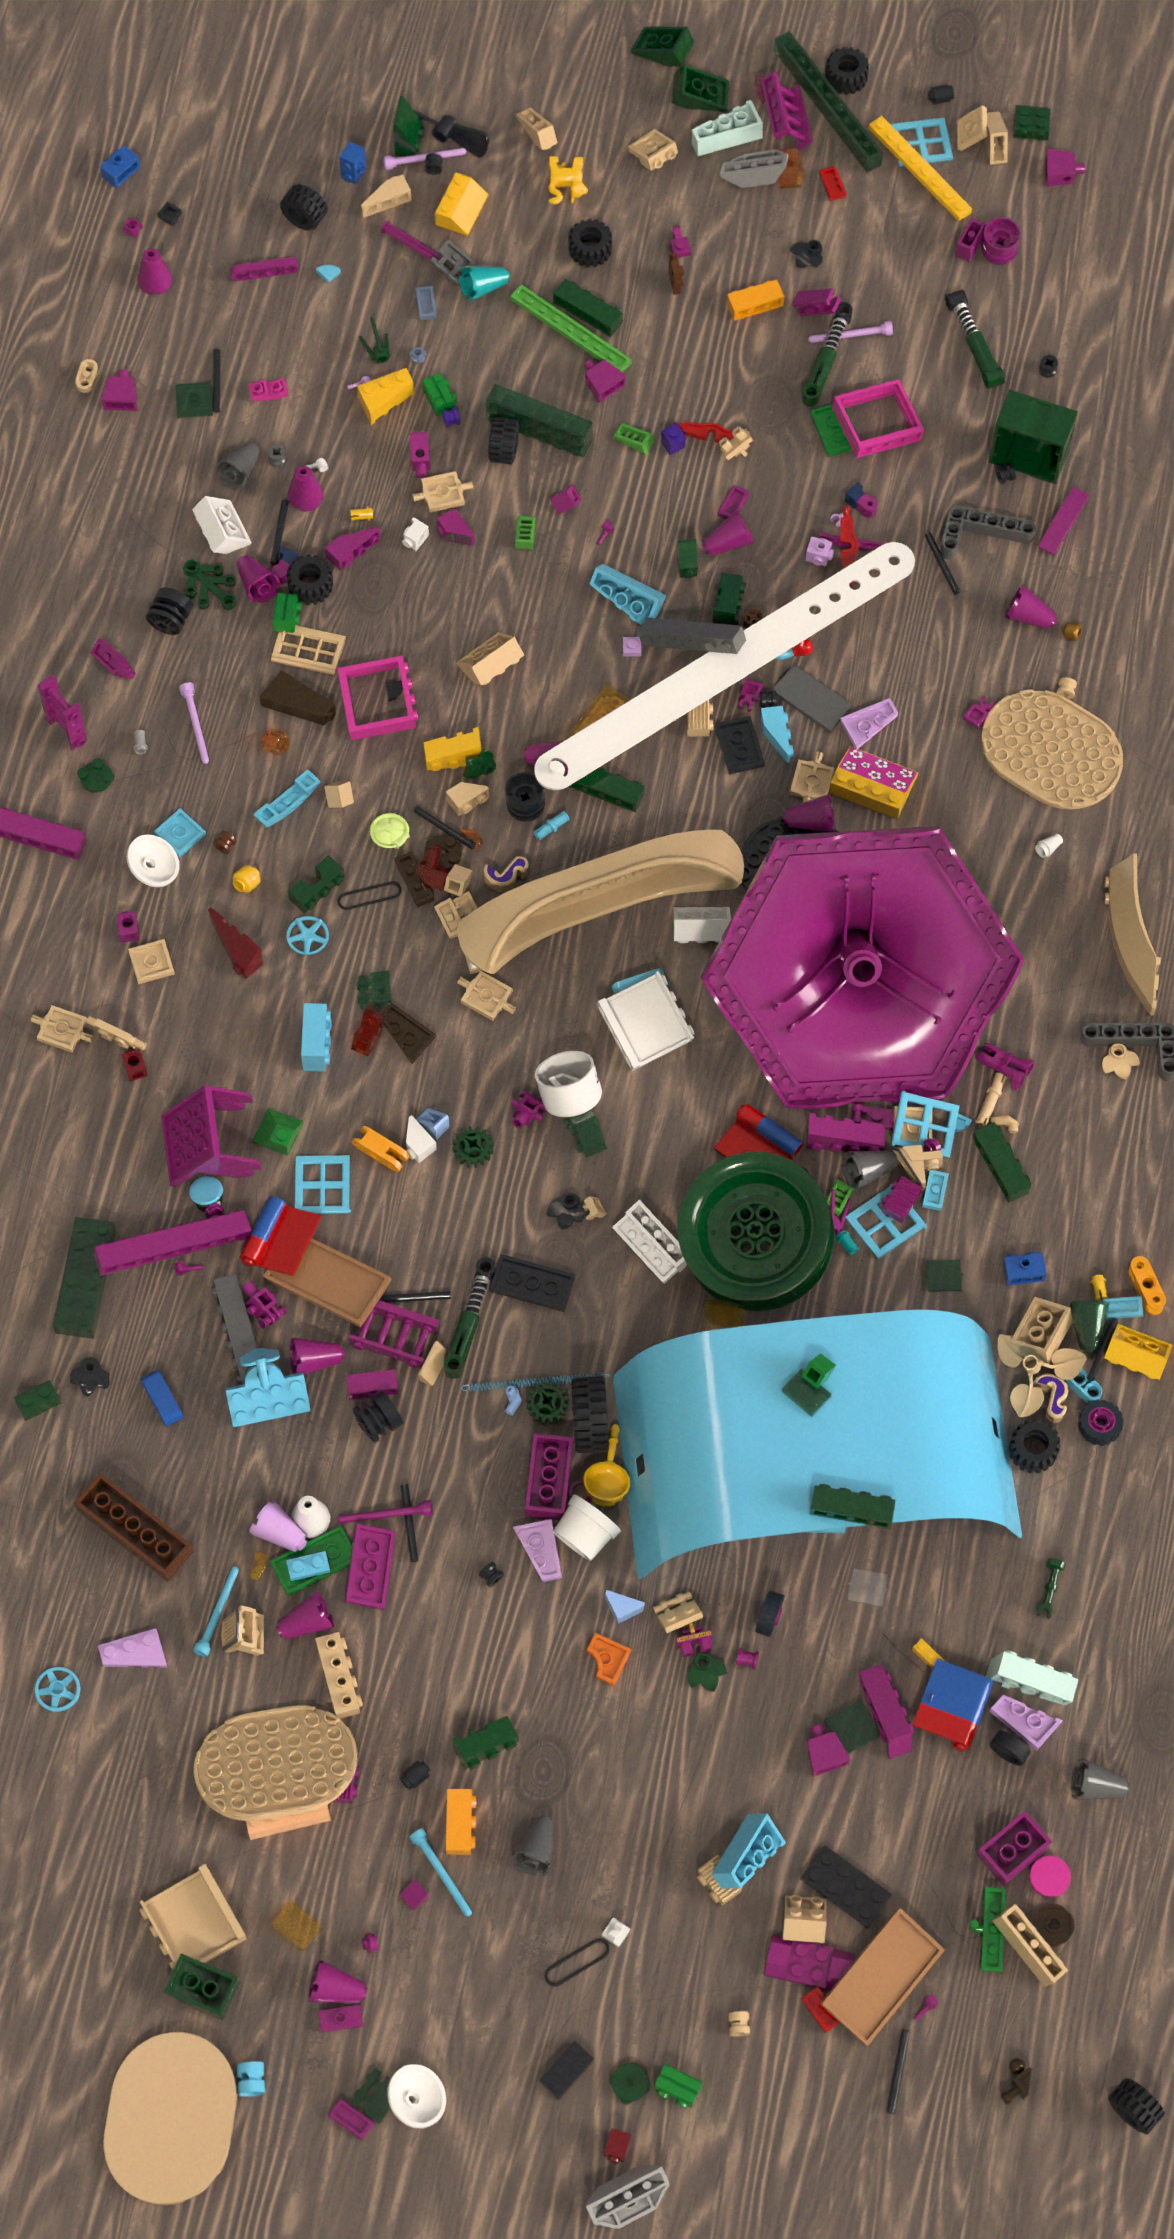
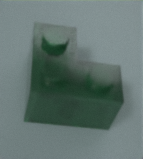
(587, 1133)

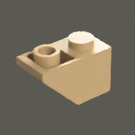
(466, 796)

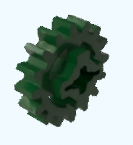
(470, 1139)
(540, 1407)

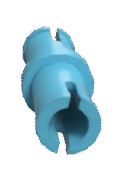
(551, 825)

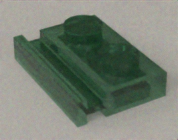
(805, 1394)

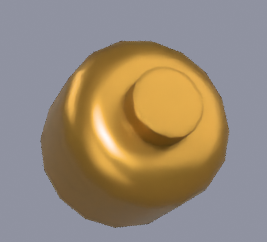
(1072, 631)

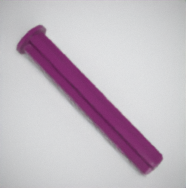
(409, 241)
(862, 544)

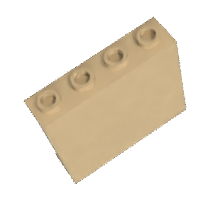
(193, 1919)

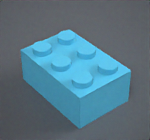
(316, 1037)

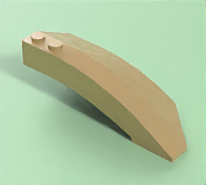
(1129, 932)

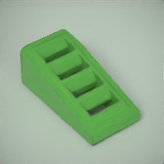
(642, 445)
(525, 543)
(841, 1203)

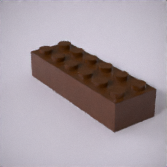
(133, 1527)

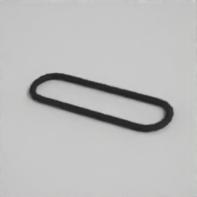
(371, 902)
(573, 1954)

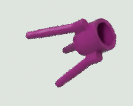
(838, 1224)

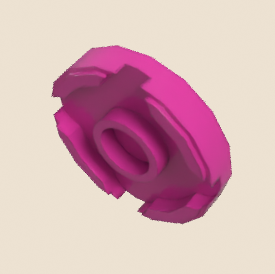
(1050, 1876)

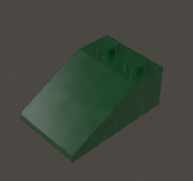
(664, 45)
(699, 90)
(407, 130)
(202, 1986)

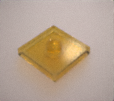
(722, 1315)

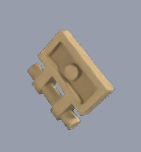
(679, 1616)

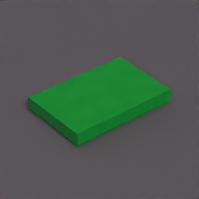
(830, 430)

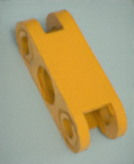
(381, 1149)
(1142, 1272)

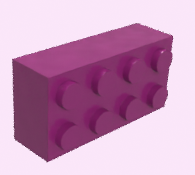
(549, 1476)

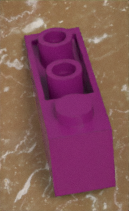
(348, 547)

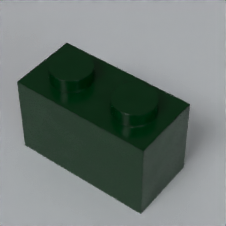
(37, 1400)

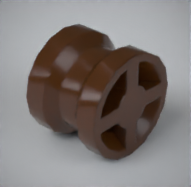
(752, 615)
(224, 842)

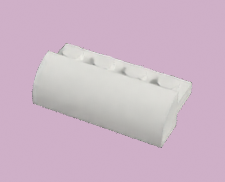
(651, 1241)

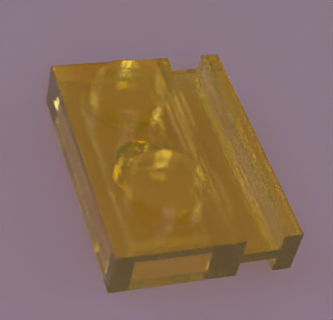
(296, 1926)

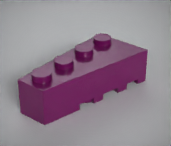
(844, 1134)

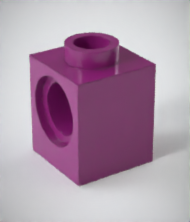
(128, 933)

